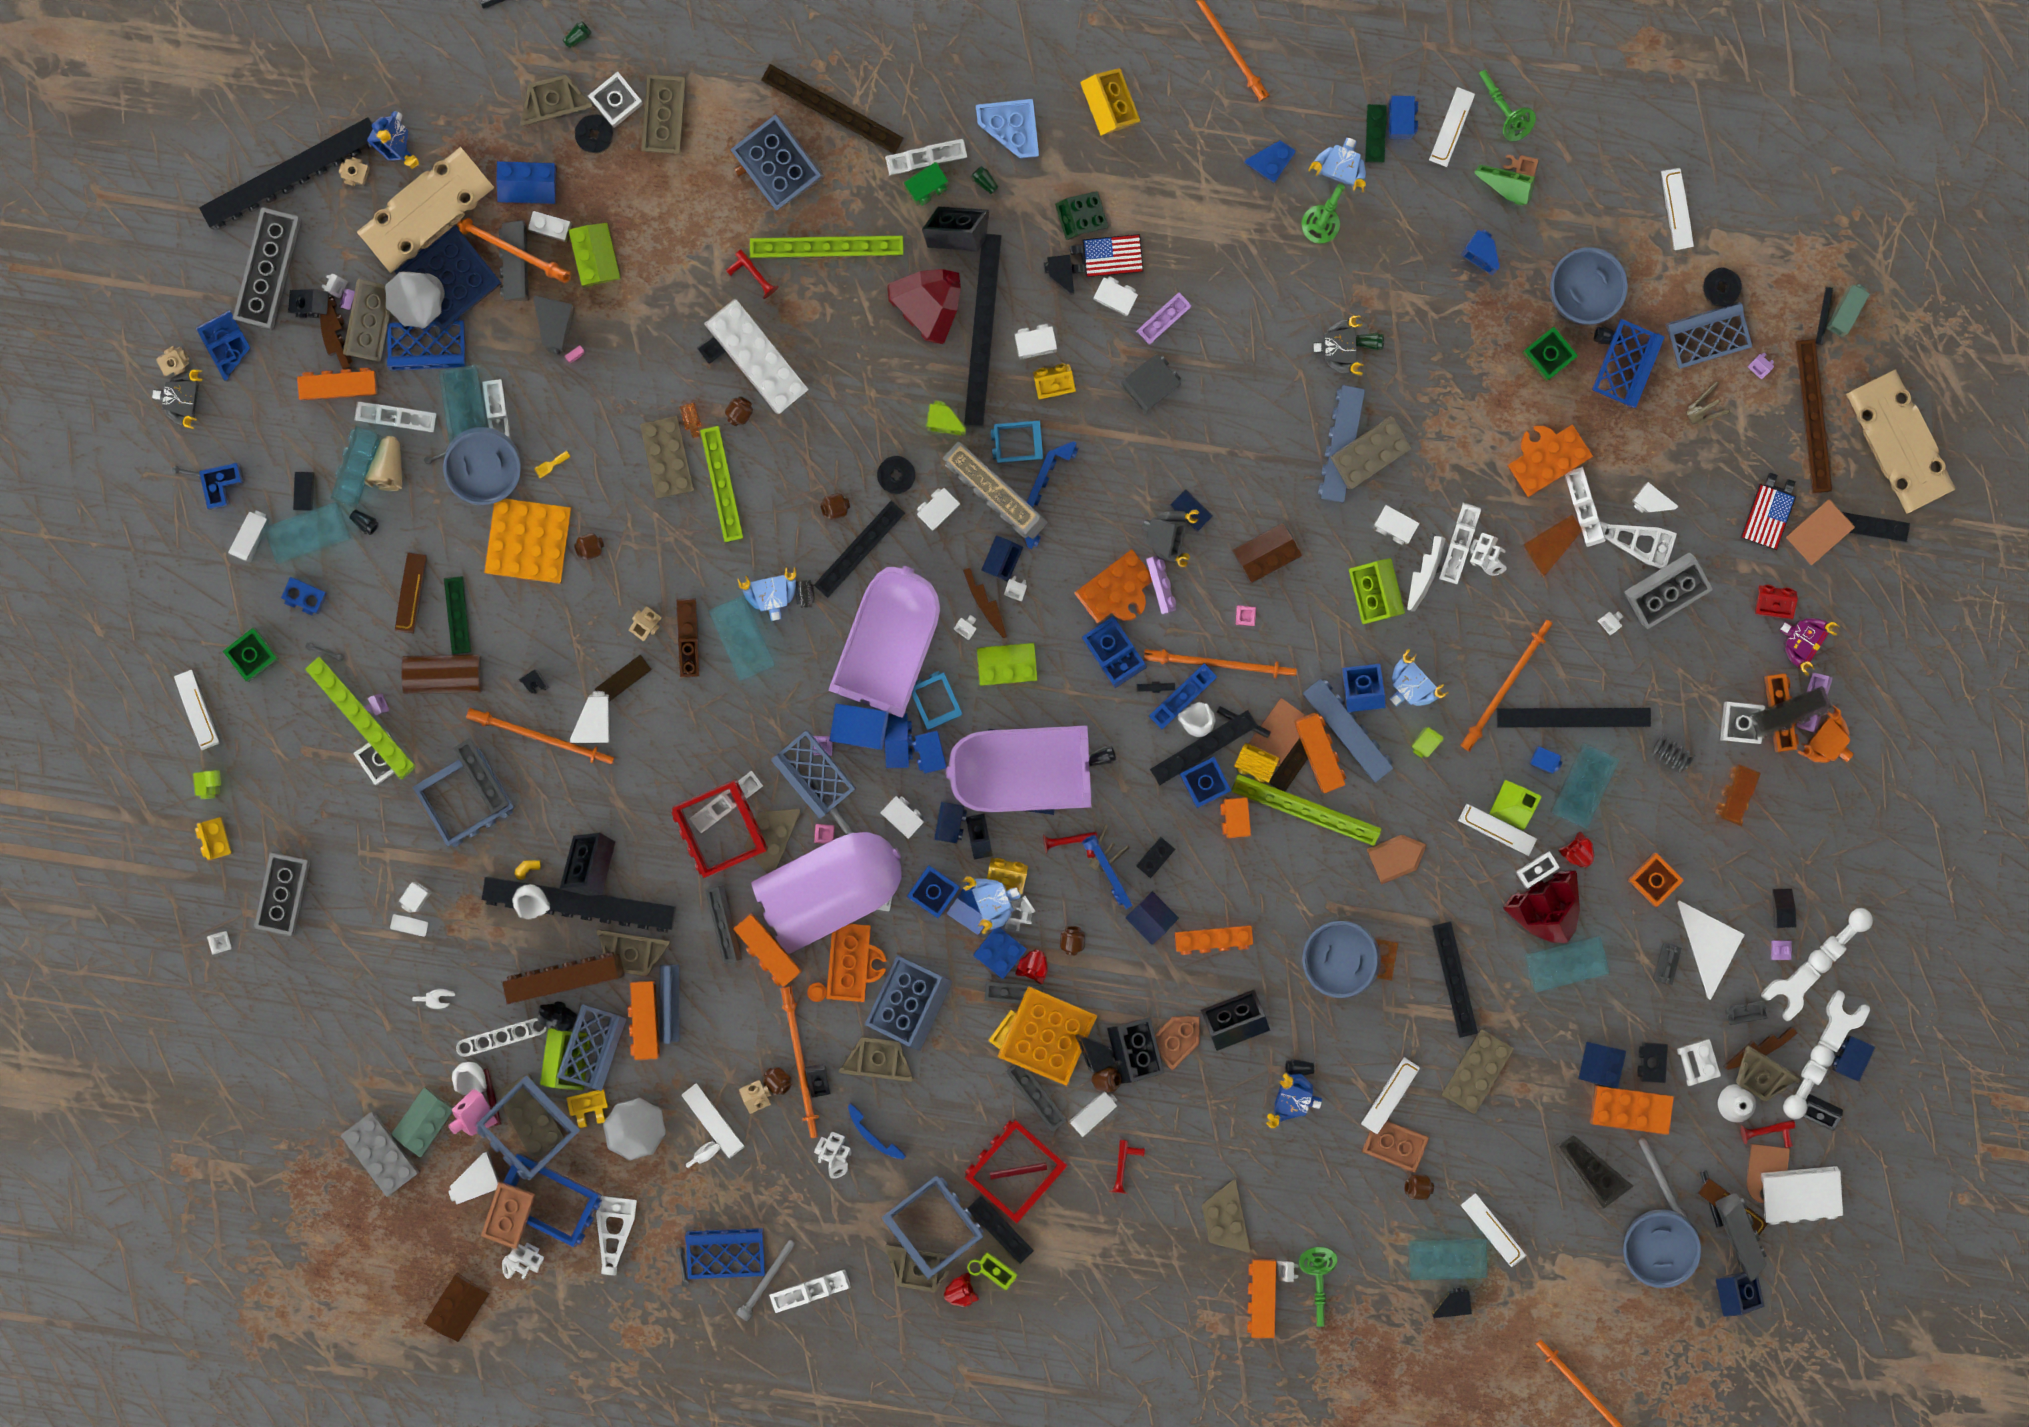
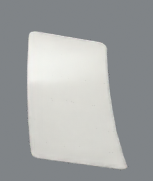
(409, 925)

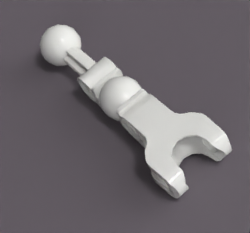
(1818, 962)
(1823, 1054)

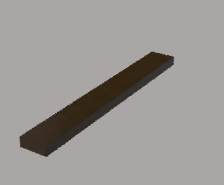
(832, 109)

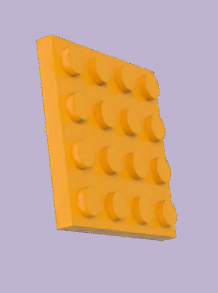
(528, 540)
(1045, 1037)

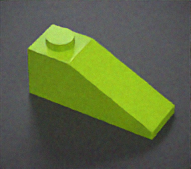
(1426, 742)

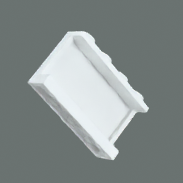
(1802, 1194)

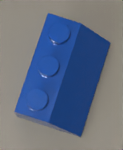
(526, 182)
(1482, 252)

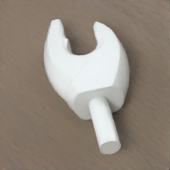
(432, 998)
(704, 1153)

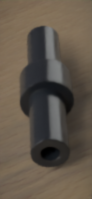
(1156, 687)

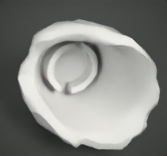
(1197, 719)
(530, 902)
(468, 1077)

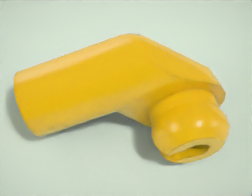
(525, 866)

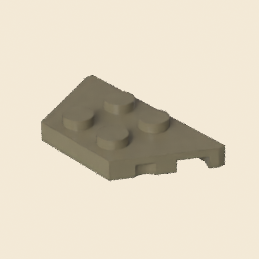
(552, 99)
(776, 830)
(636, 952)
(877, 1059)
(1763, 1076)
(1225, 1219)
(908, 1273)

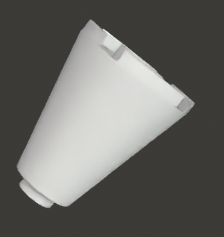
(1730, 1100)

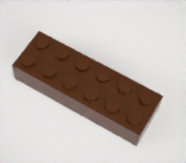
(558, 979)

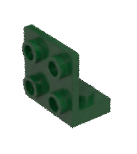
(1081, 214)

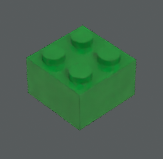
(926, 184)
(1550, 354)
(250, 654)

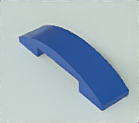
(1183, 696)
(892, 1150)

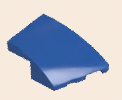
(224, 342)

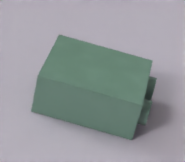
(1848, 310)

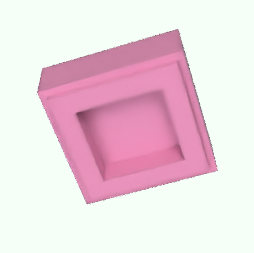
(575, 354)
(1245, 615)
(824, 833)

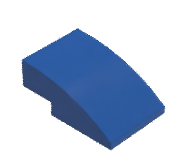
(1114, 652)
(859, 726)

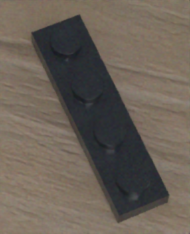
(1879, 527)
(1000, 1229)

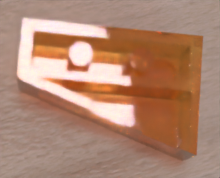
(1551, 544)
(1737, 795)

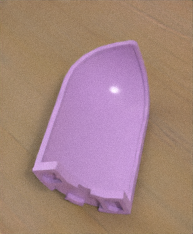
(888, 641)
(1022, 769)
(828, 888)

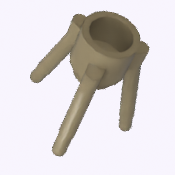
(1696, 414)
(1095, 864)

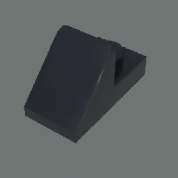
(817, 1080)

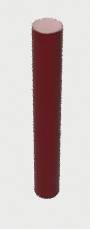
(490, 1095)
(1018, 1171)

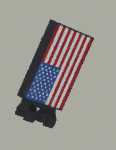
(1109, 256)
(1769, 513)

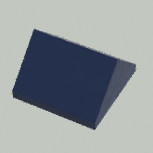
(1152, 918)

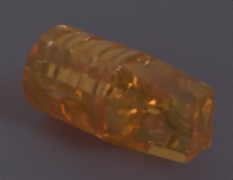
(690, 419)

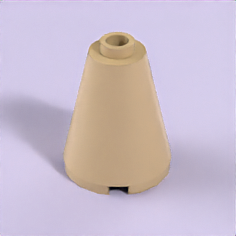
(386, 466)

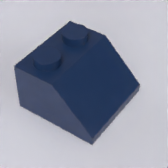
(949, 822)
(1853, 1058)
(1602, 1064)
(1739, 1294)

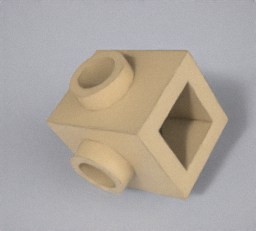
(360, 175)
(173, 361)
(648, 621)
(755, 1096)

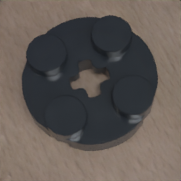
(583, 130)
(1716, 296)
(887, 468)
(557, 1016)

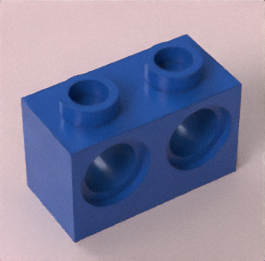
(305, 592)

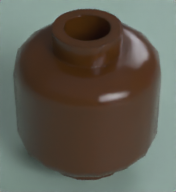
(739, 411)
(834, 506)
(588, 546)
(1072, 940)
(1106, 1080)
(777, 1081)
(1418, 1187)

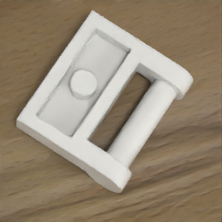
(1704, 1060)

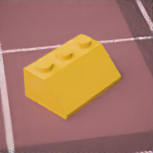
(1110, 101)

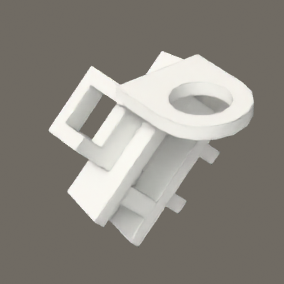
(1484, 560)
(1021, 914)
(835, 1160)
(526, 1257)

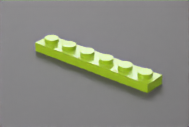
(721, 484)

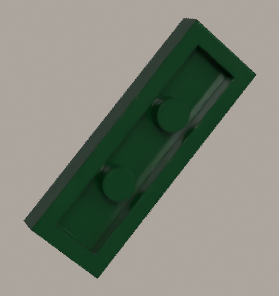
(1375, 133)

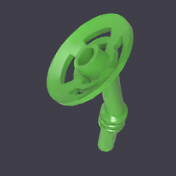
(1512, 117)
(1323, 219)
(1320, 1270)

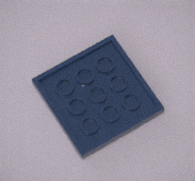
(460, 271)

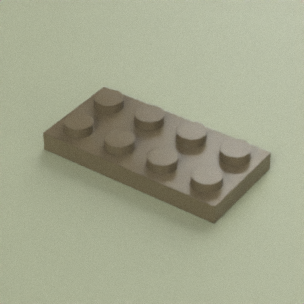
(663, 114)
(367, 322)
(1370, 452)
(666, 457)
(1477, 1071)
(531, 1121)

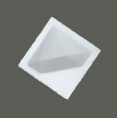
(219, 942)

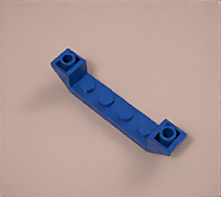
(1065, 452)

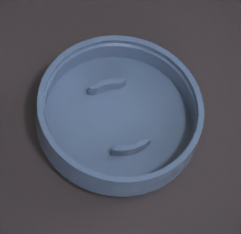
(1588, 286)
(482, 466)
(1341, 959)
(1662, 1248)

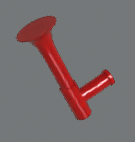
(744, 260)
(1050, 843)
(1783, 1126)
(1122, 1156)

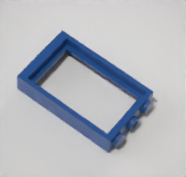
(586, 1219)

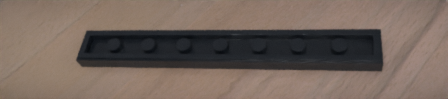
(1573, 717)

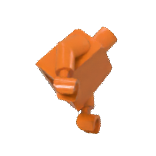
(1829, 740)

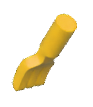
(547, 467)

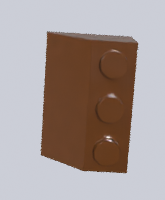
(1267, 553)
(456, 1308)

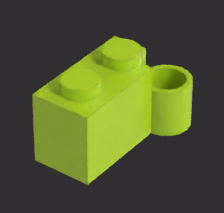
(207, 784)
(995, 1270)

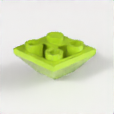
(1515, 805)

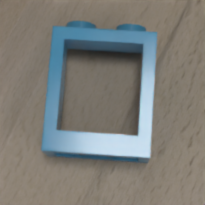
(995, 435)
(941, 719)

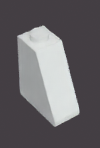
(249, 536)
(594, 720)
(1094, 1113)
(475, 1181)

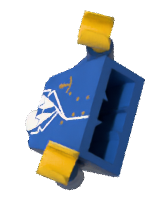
(390, 139)
(1293, 1099)

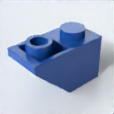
(1546, 760)

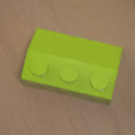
(594, 254)
(943, 420)
(1376, 591)
(1007, 664)
(554, 1053)

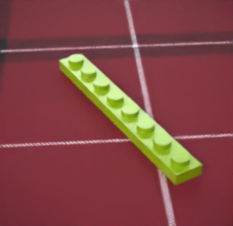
(826, 246)
(360, 718)
(1306, 810)

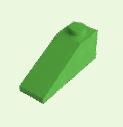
(1509, 184)

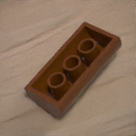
(441, 674)

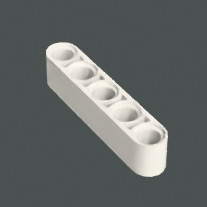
(492, 1036)

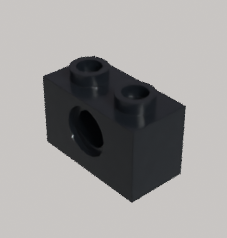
(308, 303)
(1155, 857)
(1657, 1073)

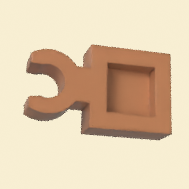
(1524, 165)

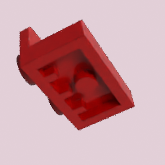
(1776, 602)

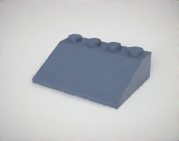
(777, 162)
(908, 1003)

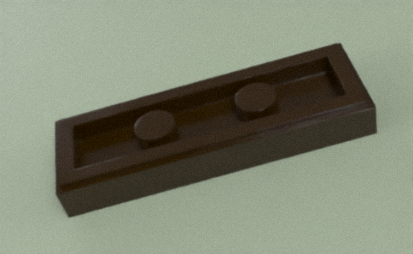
(624, 677)
(1289, 767)

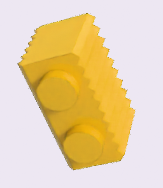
(1256, 763)

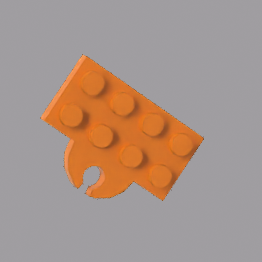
(1548, 458)
(1117, 589)
(852, 963)

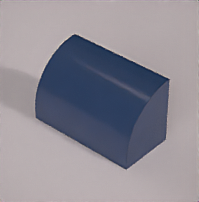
(1187, 502)
(1002, 558)

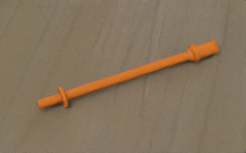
(1253, 81)
(552, 269)
(1164, 657)
(487, 719)
(1476, 731)
(789, 1006)
(1552, 1356)

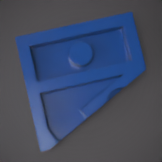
(1271, 160)

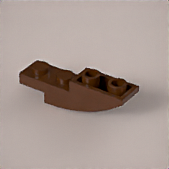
(330, 325)
(688, 637)

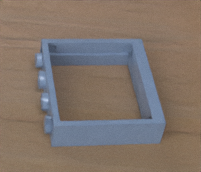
(473, 830)
(549, 1106)
(953, 1200)

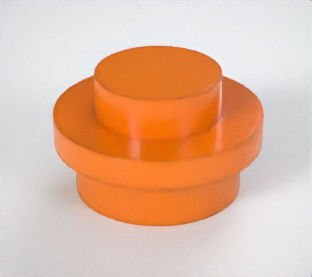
(816, 992)

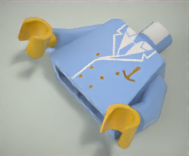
(1342, 164)
(770, 593)
(1413, 684)
(992, 901)

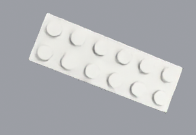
(756, 356)

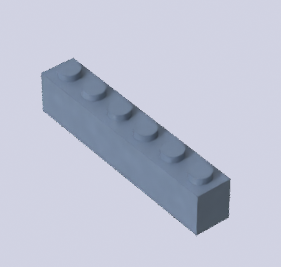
(1344, 432)
(1347, 730)

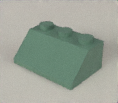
(423, 1122)

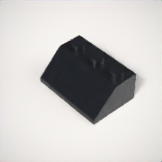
(956, 228)
(587, 864)
(1235, 1020)
(1135, 1050)

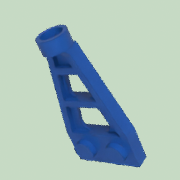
(1091, 843)

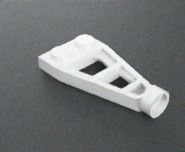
(1661, 547)
(619, 1208)

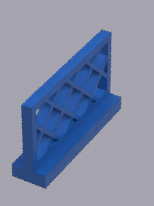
(423, 361)
(1642, 371)
(728, 1237)

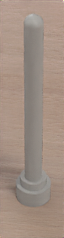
(835, 812)
(1660, 1177)
(746, 1310)

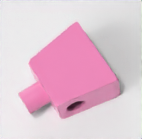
(470, 1112)

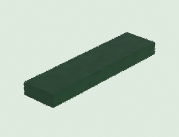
(457, 615)

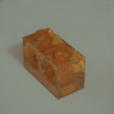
(1388, 959)

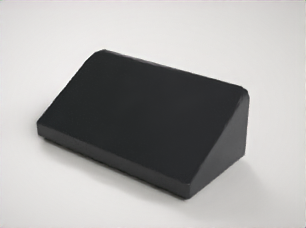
(303, 491)
(1823, 1112)

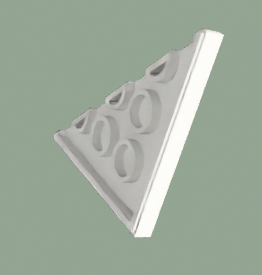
(1711, 945)

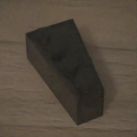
(1790, 712)
(1593, 1173)

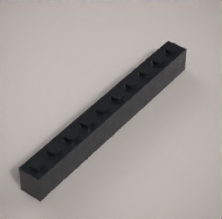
(287, 174)
(982, 331)
(595, 906)

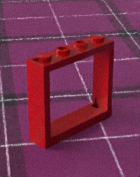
(747, 815)
(1037, 1193)

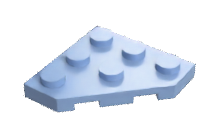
(1011, 125)

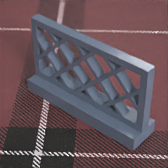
(1701, 320)
(803, 786)
(669, 1004)
(606, 1047)

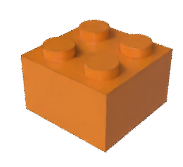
(1236, 817)
(1655, 880)

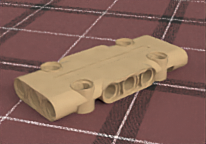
(425, 209)
(1901, 441)

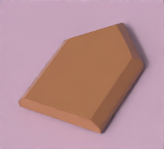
(1396, 857)
(1178, 1039)

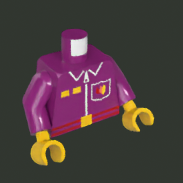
(1805, 640)

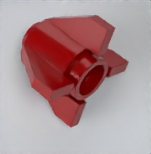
(1579, 851)
(1033, 966)
(960, 1291)

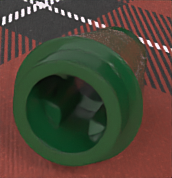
(577, 34)
(984, 180)
(1370, 341)

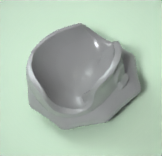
(414, 298)
(634, 1129)

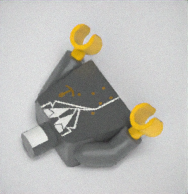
(1340, 346)
(180, 397)
(1167, 535)

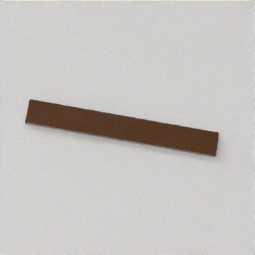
(1813, 416)

